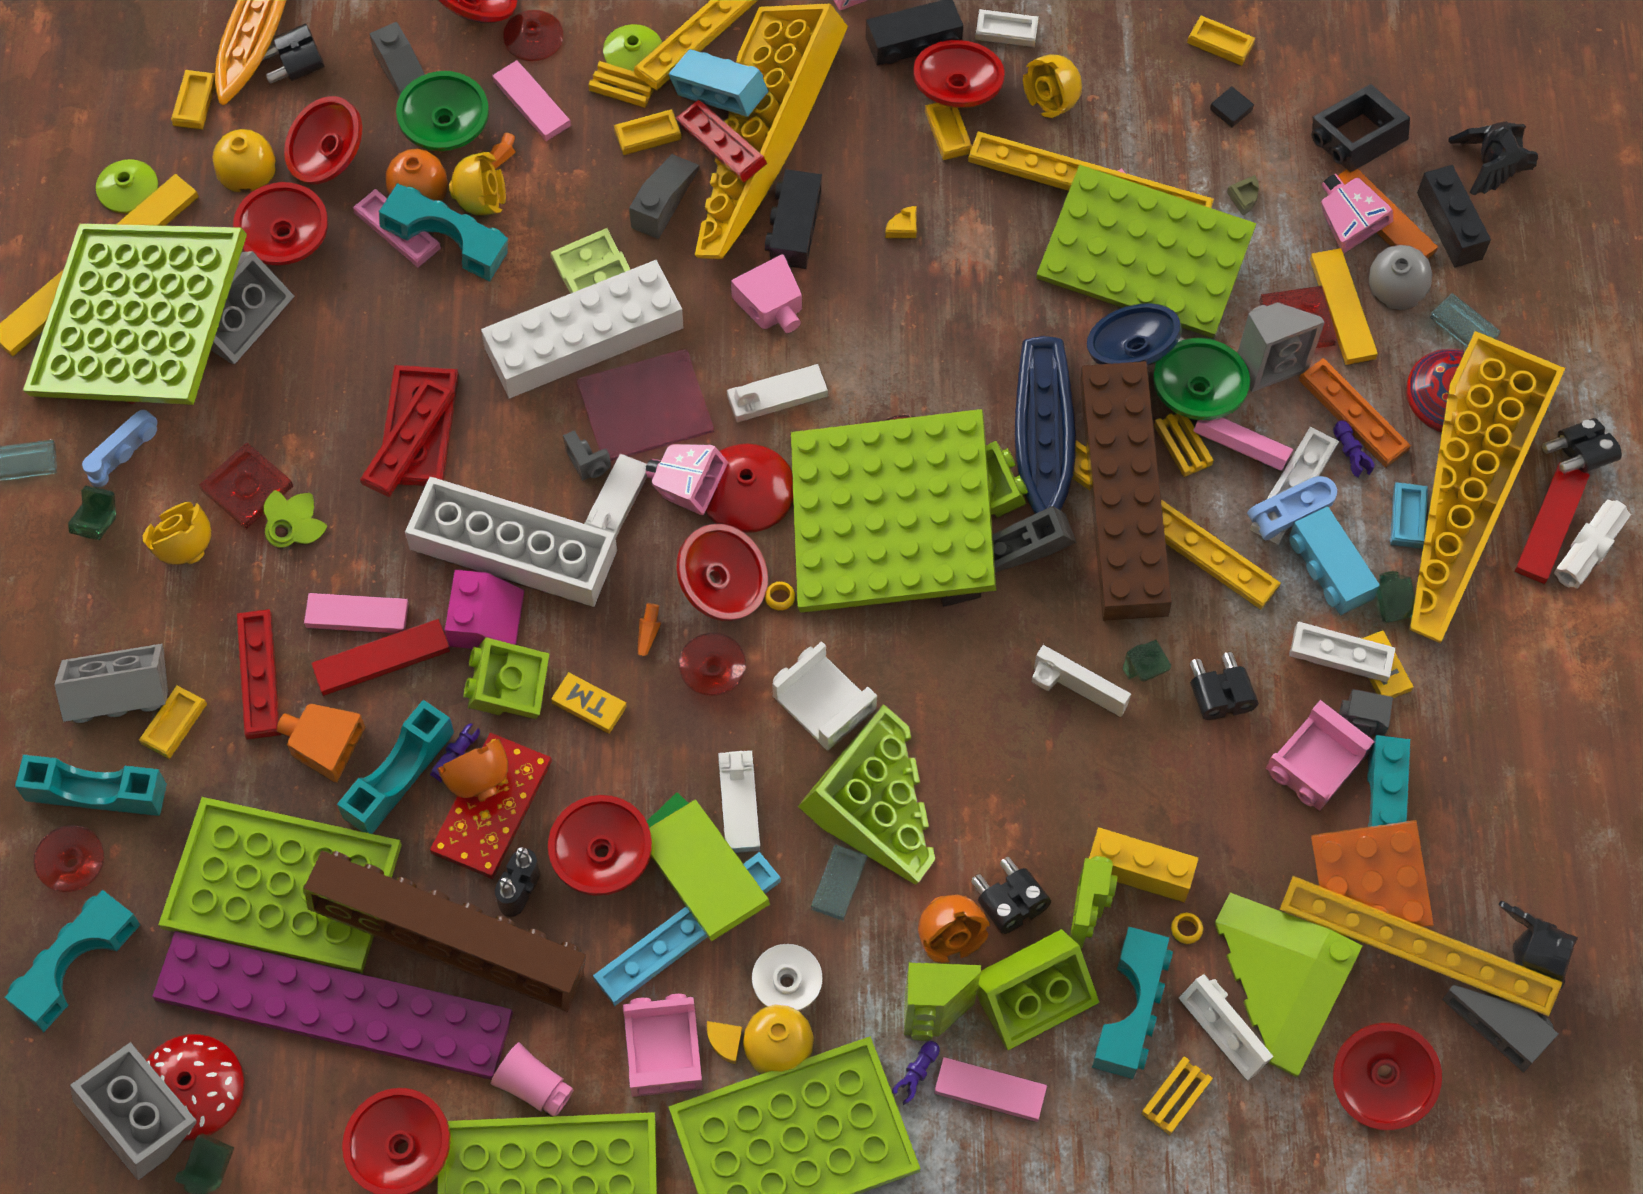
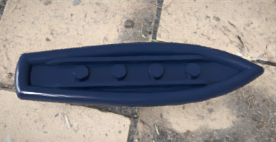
(1045, 423)

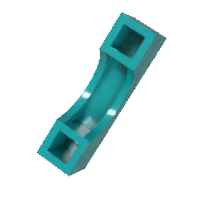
(409, 213)
(1388, 780)
(57, 783)
(376, 795)
(100, 925)
(1121, 1043)

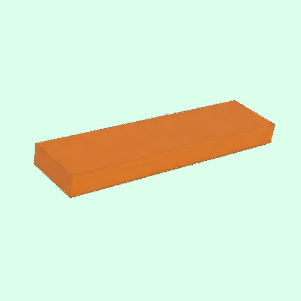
(1402, 229)
(1351, 407)

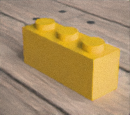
(1146, 864)

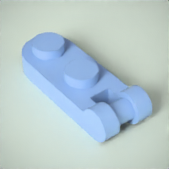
(119, 447)
(1293, 505)

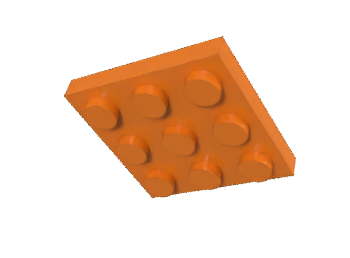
(1377, 868)

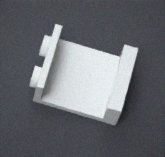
(822, 697)

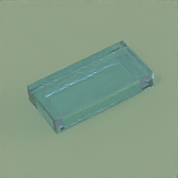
(1462, 320)
(27, 459)
(839, 882)

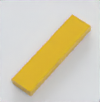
(1344, 306)

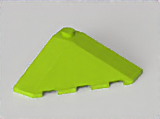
(872, 799)
(1288, 973)

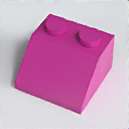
(482, 608)

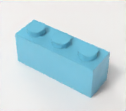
(718, 82)
(1333, 561)

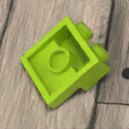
(1004, 489)
(506, 679)
(1094, 893)

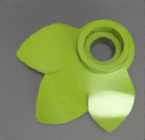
(294, 516)

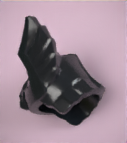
(1500, 153)
(1541, 945)

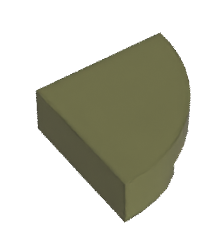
(1244, 194)

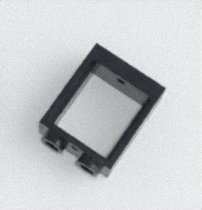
(1390, 119)

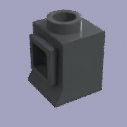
(1367, 712)

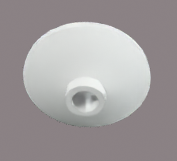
(783, 962)

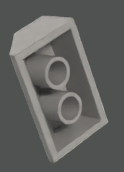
(250, 308)
(1278, 343)
(112, 683)
(132, 1110)

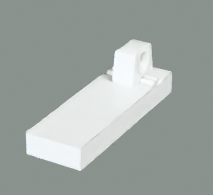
(777, 393)
(618, 495)
(1342, 651)
(1055, 668)
(739, 801)
(1209, 1007)

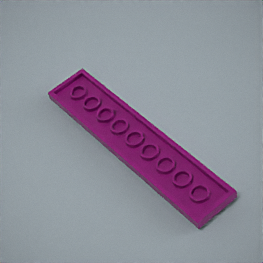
(333, 1005)

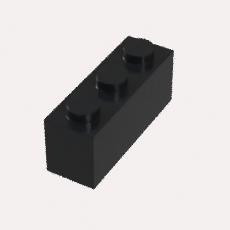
(912, 31)
(1453, 216)
(794, 217)

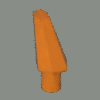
(503, 150)
(648, 628)

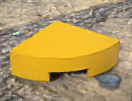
(903, 224)
(724, 1040)

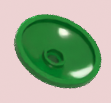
(438, 99)
(1204, 367)

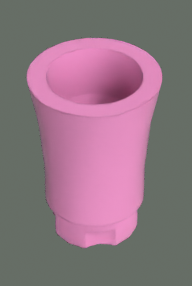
(532, 1081)

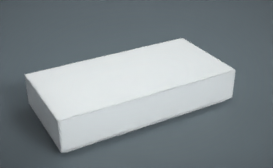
(1006, 28)

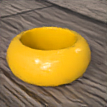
(780, 606)
(1188, 917)

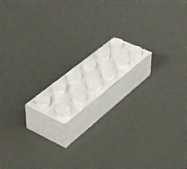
(582, 328)
(511, 541)

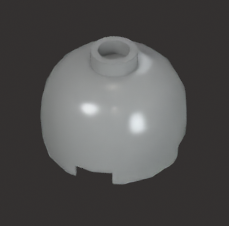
(1400, 277)

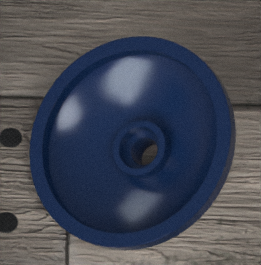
(1134, 335)

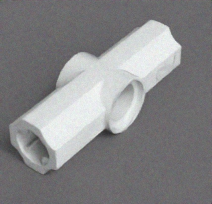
(1592, 543)

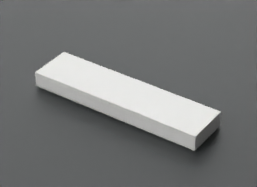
(1305, 464)

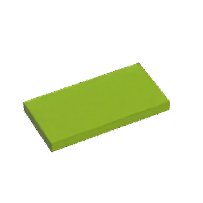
(705, 871)

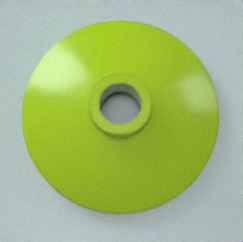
(620, 53)
(125, 196)

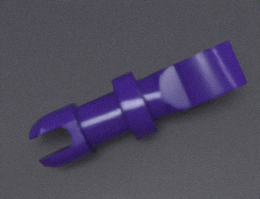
(1352, 449)
(456, 749)
(917, 1070)

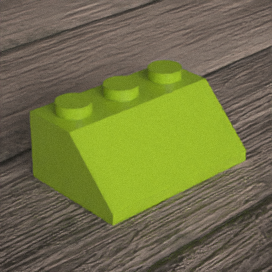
(1036, 989)
(937, 997)

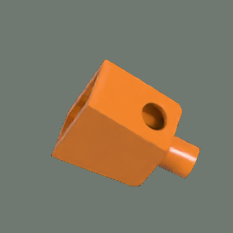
(322, 738)

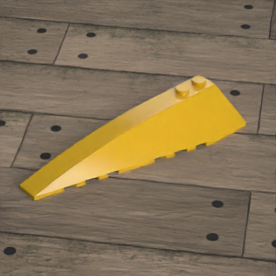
(794, 53)
(1485, 436)

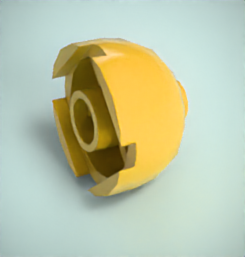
(1052, 84)
(243, 160)
(478, 185)
(180, 535)
(777, 1039)

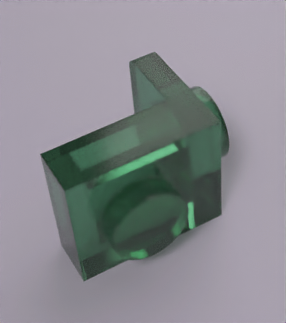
(94, 514)
(1395, 596)
(1146, 661)
(205, 1165)

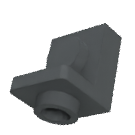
(584, 461)

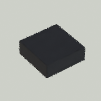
(1231, 106)

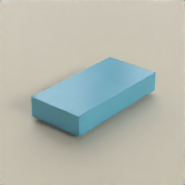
(1409, 515)

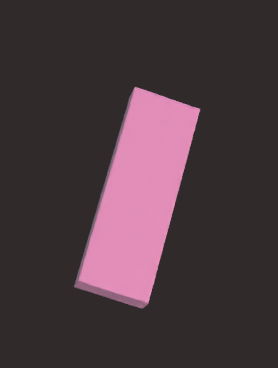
(531, 100)
(416, 249)
(1245, 441)
(356, 613)
(990, 1089)

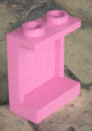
(1320, 756)
(662, 1045)

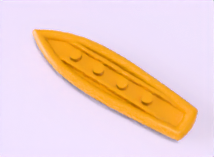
(245, 44)

